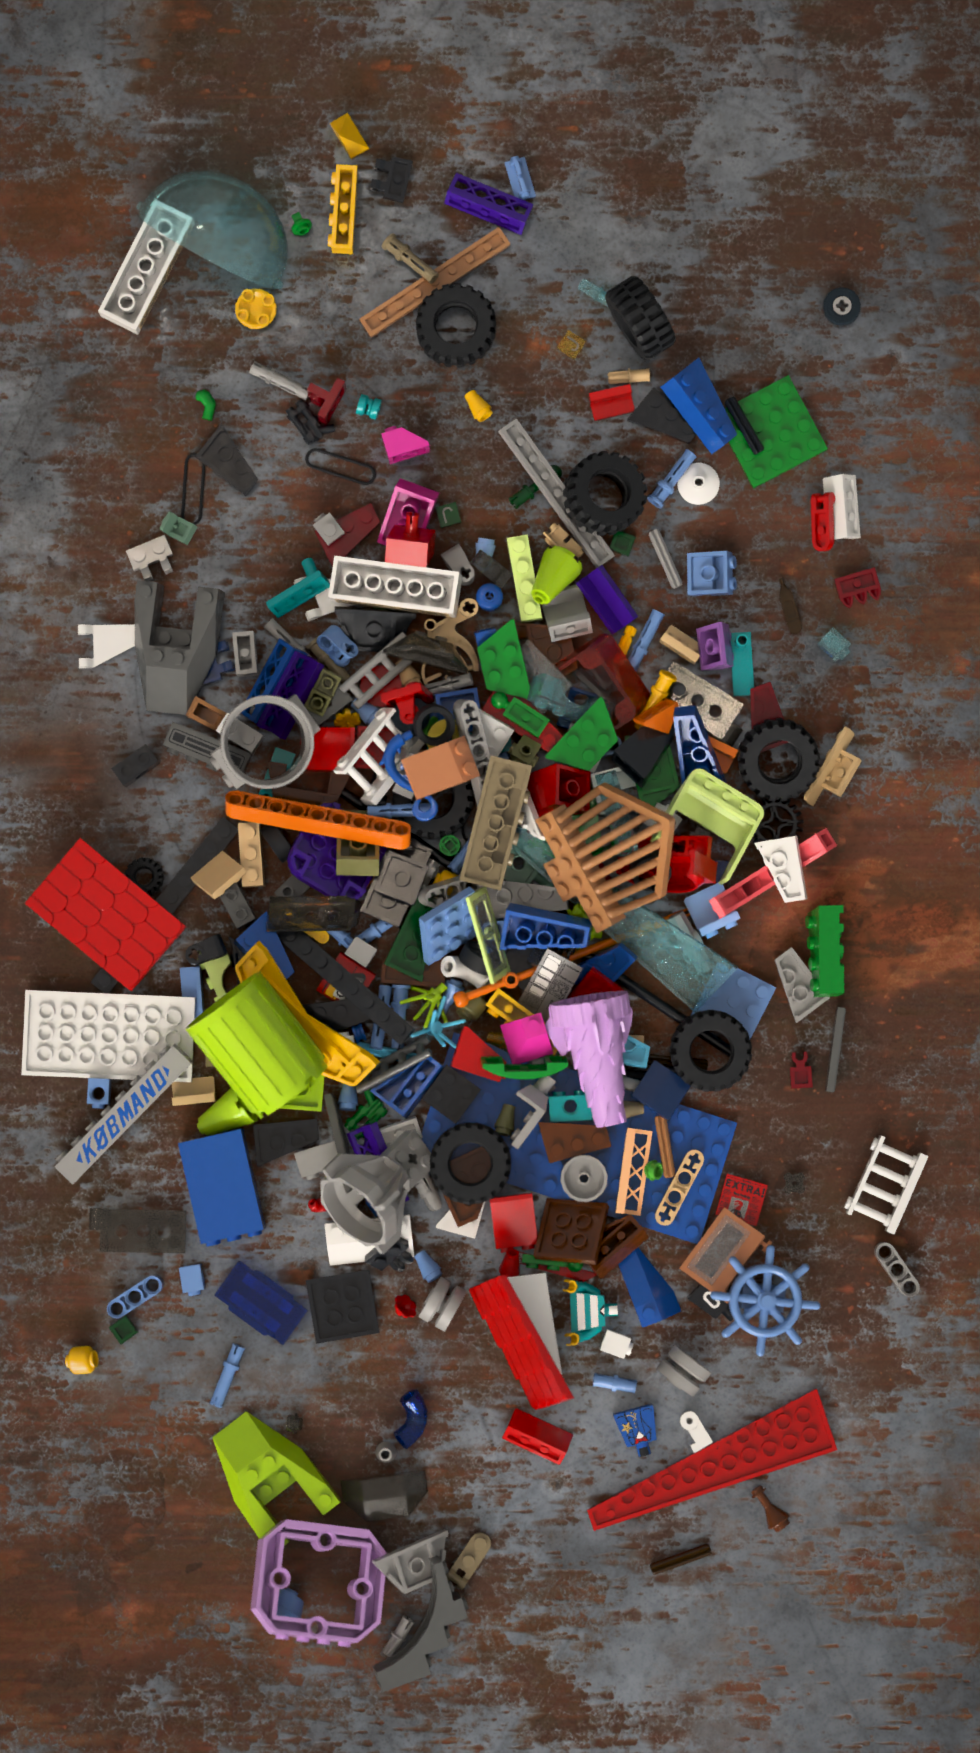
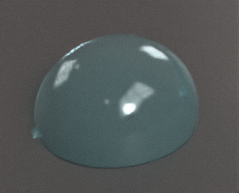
(221, 223)

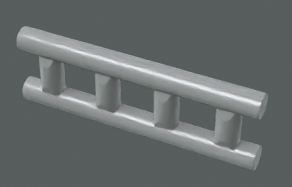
(366, 670)

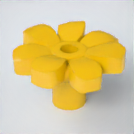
(347, 719)

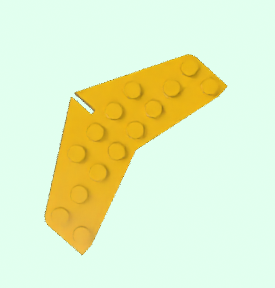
(344, 1058)

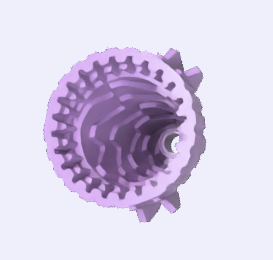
(595, 1033)

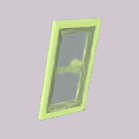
(487, 934)

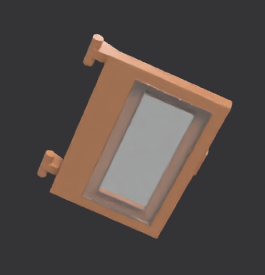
(724, 1238)

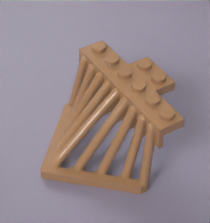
(577, 871)

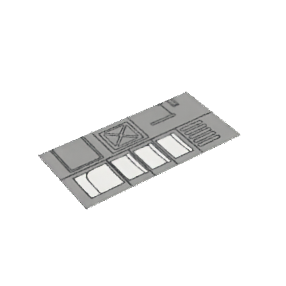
(549, 983)

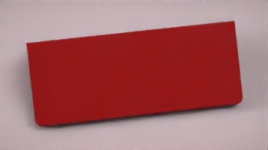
(537, 1436)

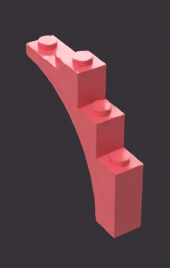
(763, 879)

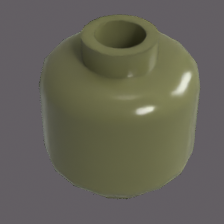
(473, 1009)

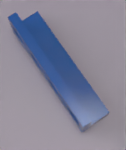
(271, 681)

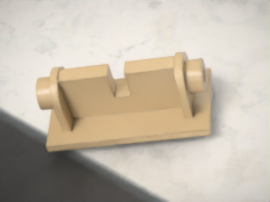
(557, 537)

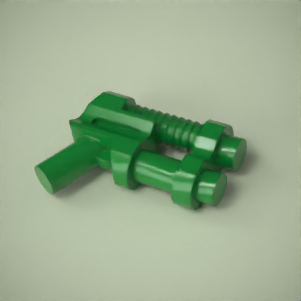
(372, 1110)

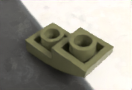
(323, 692)

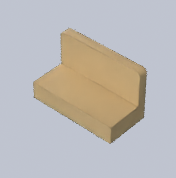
(198, 1091)

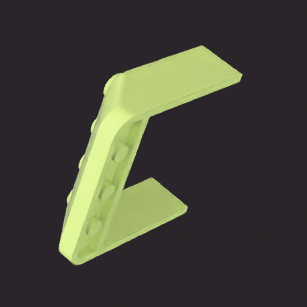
(718, 810)

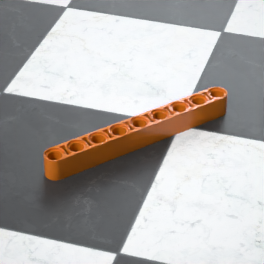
(318, 820)

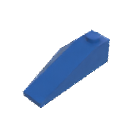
(648, 1290)

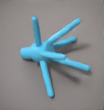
(435, 1027)

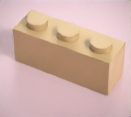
(251, 854)

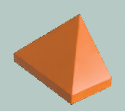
(658, 716)

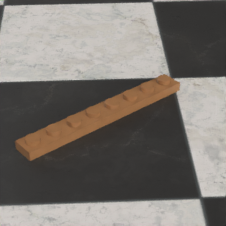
(449, 273)

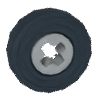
(834, 314)

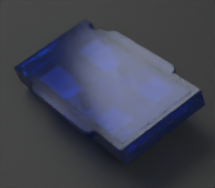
(261, 1302)

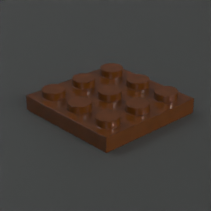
(571, 1231)

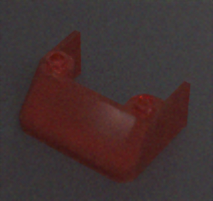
(606, 651)

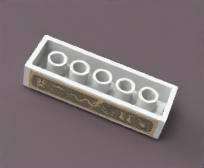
(140, 279)
(395, 586)

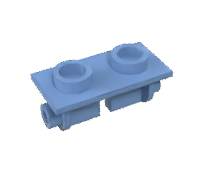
(520, 178)

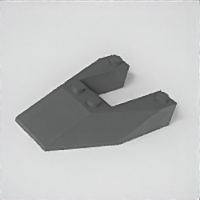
(171, 659)

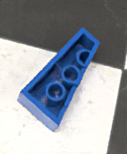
(700, 405)
(694, 744)
(542, 929)

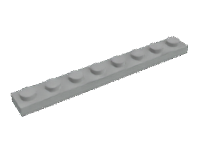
(552, 489)

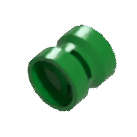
(450, 845)

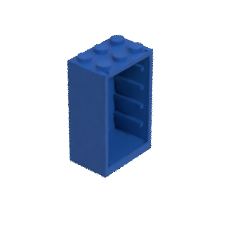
(222, 1187)

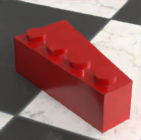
(547, 739)

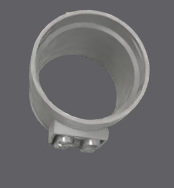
(307, 726)

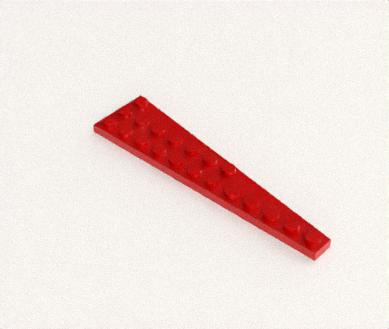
(763, 1446)

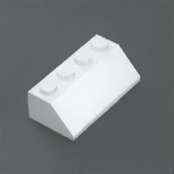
(347, 1250)

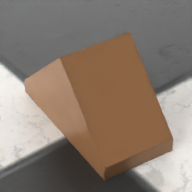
(205, 714)

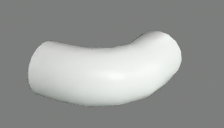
(453, 967)

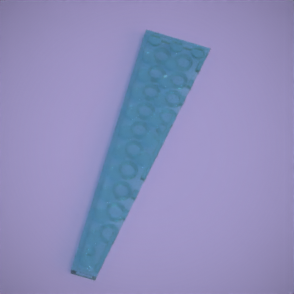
(662, 948)

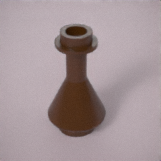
(776, 1517)

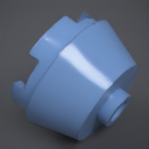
(289, 1604)

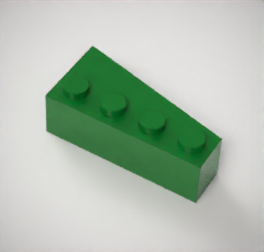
(826, 950)

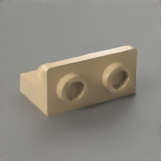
(681, 644)

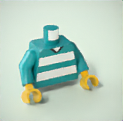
(587, 1311)

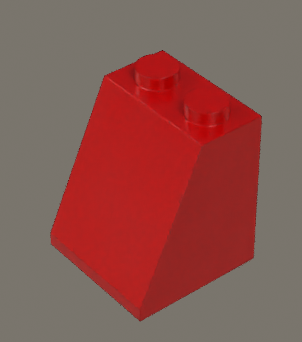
(329, 747)
(558, 786)
(514, 1221)

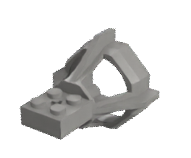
(384, 1184)

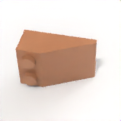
(440, 767)

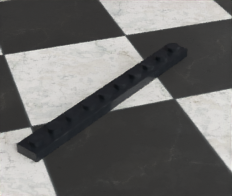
(182, 883)

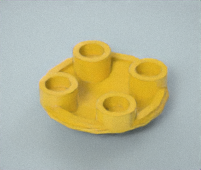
(255, 308)

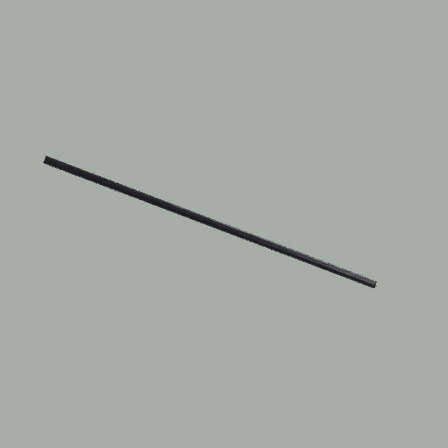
(623, 980)

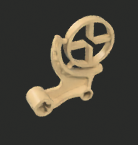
(446, 629)

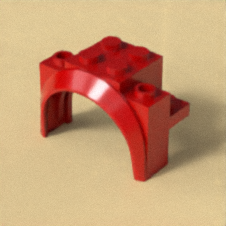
(689, 863)

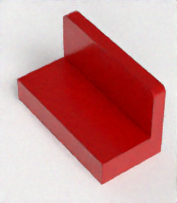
(611, 402)

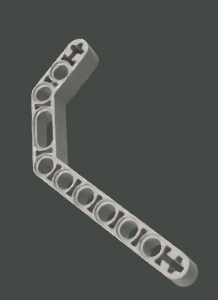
(481, 759)

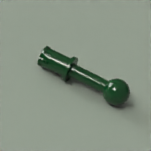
(527, 492)

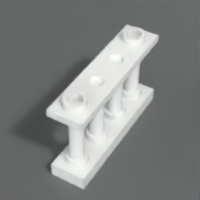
(374, 792)
(900, 1201)

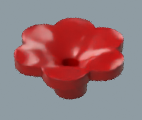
(405, 1306)

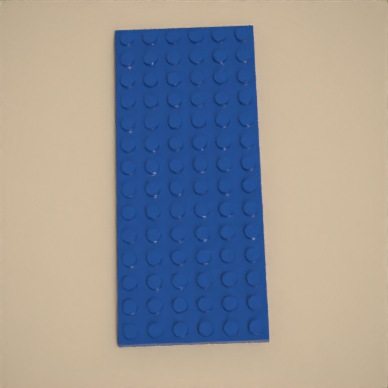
(530, 1166)

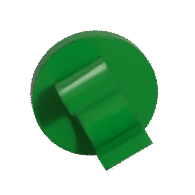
(300, 226)

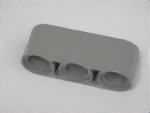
(904, 1276)

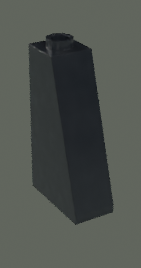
(642, 753)

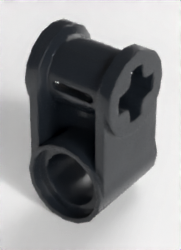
(210, 949)

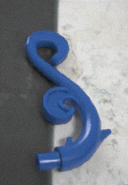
(388, 759)

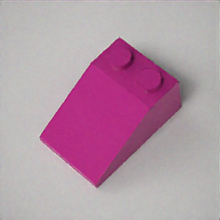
(408, 498)

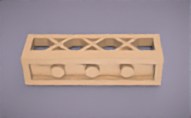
(625, 1171)

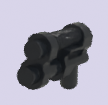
(310, 430)

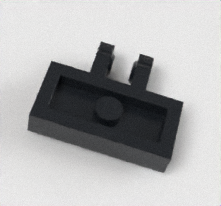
(381, 1261)

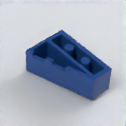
(270, 940)

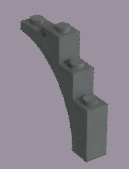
(413, 1659)

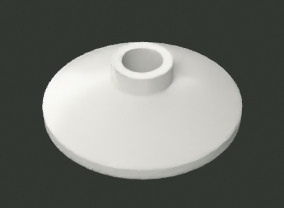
(699, 494)

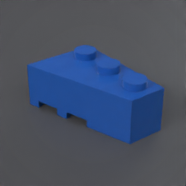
(409, 1086)

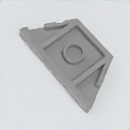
(410, 1565)

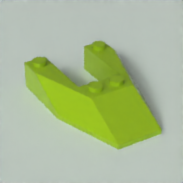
(264, 1464)

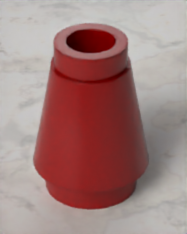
(510, 1263)

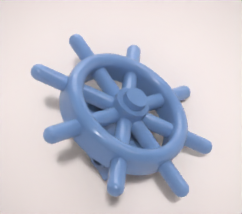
(764, 1298)

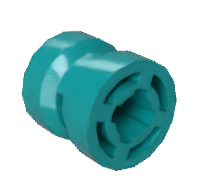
(373, 408)

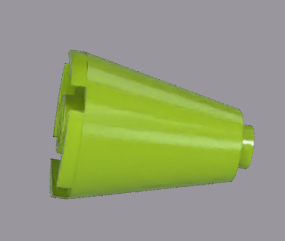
(554, 574)
(225, 1115)

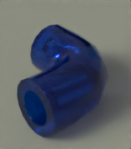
(415, 1419)

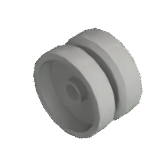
(580, 1190)
(441, 1303)
(682, 1372)

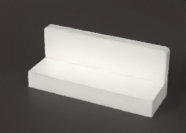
(845, 506)

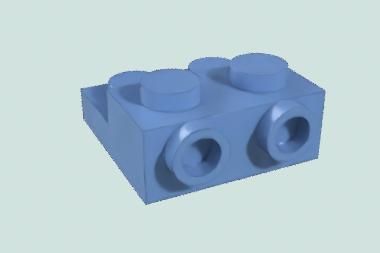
(711, 573)

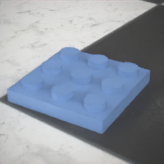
(446, 927)
(741, 997)

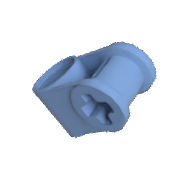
(336, 644)

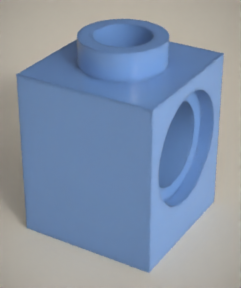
(94, 1083)
(192, 1279)

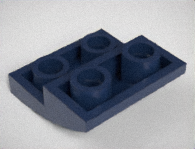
(661, 1090)

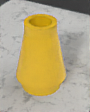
(479, 407)

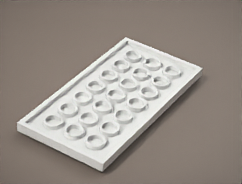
(102, 1033)

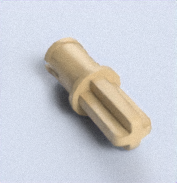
(629, 376)

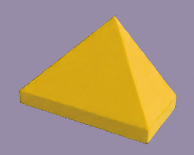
(349, 136)

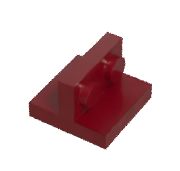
(326, 400)

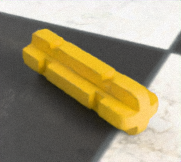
(626, 640)

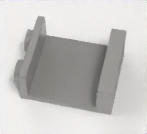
(567, 615)

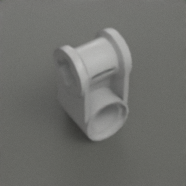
(457, 561)

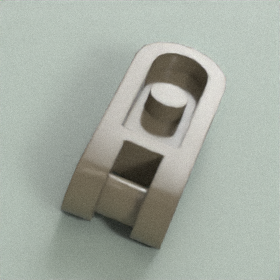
(469, 1559)

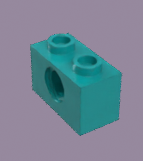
(558, 1113)

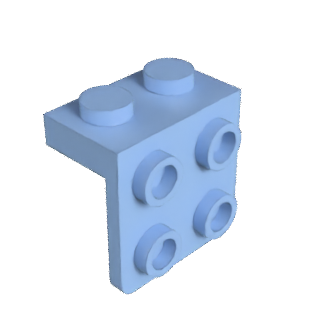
(703, 915)

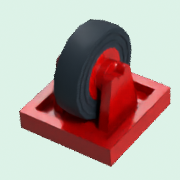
(407, 703)

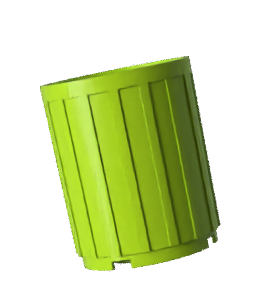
(257, 1045)

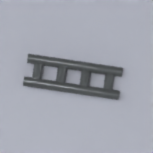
(403, 1063)

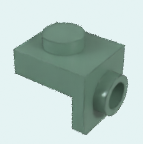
(178, 528)

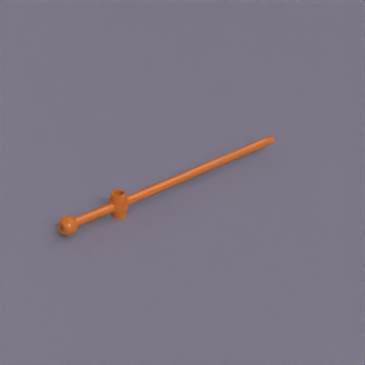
(461, 998)

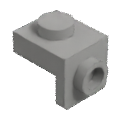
(328, 528)

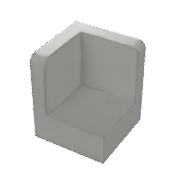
(361, 952)

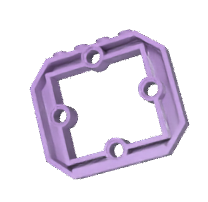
(266, 1591)

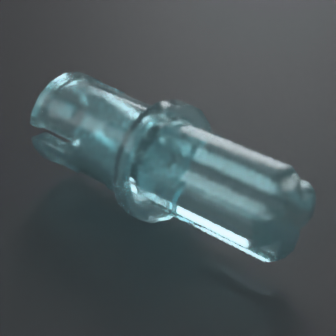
(593, 291)

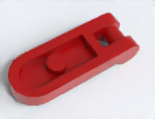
(822, 521)

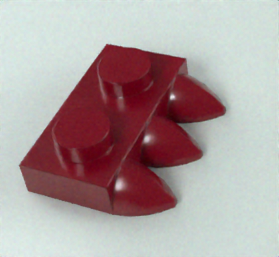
(858, 585)

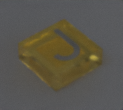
(571, 345)

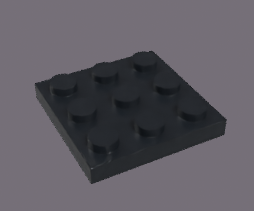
(342, 1306)

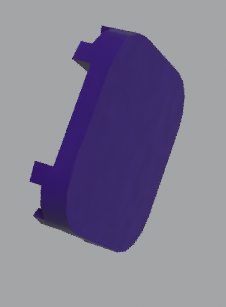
(314, 863)

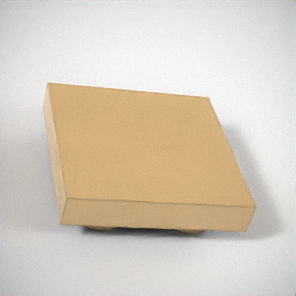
(218, 875)

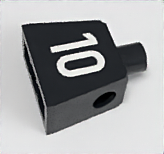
(701, 1297)

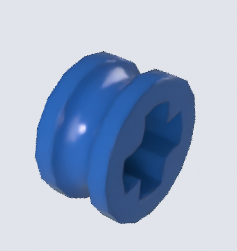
(359, 1033)

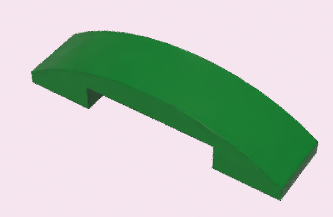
(551, 1065)

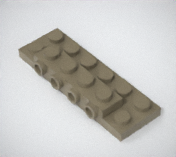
(496, 823)

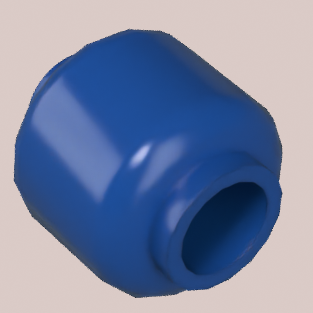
(495, 602)

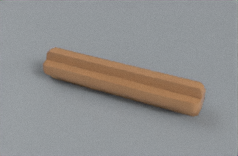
(664, 1146)

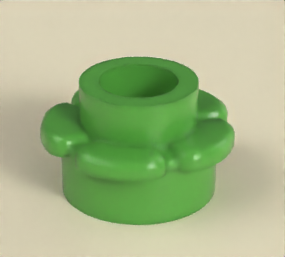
(653, 1170)

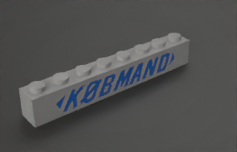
(123, 1113)

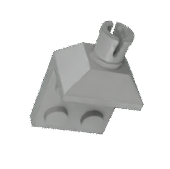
(536, 1097)

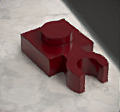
(800, 1074)

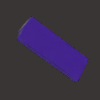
(607, 599)

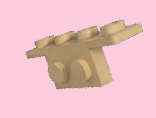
(836, 769)

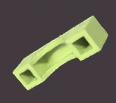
(524, 578)
(216, 971)

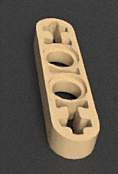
(675, 1185)

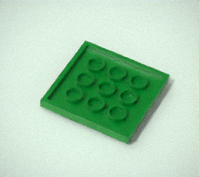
(782, 428)

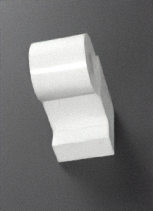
(692, 1423)

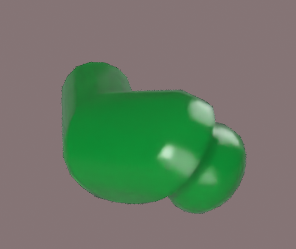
(208, 402)

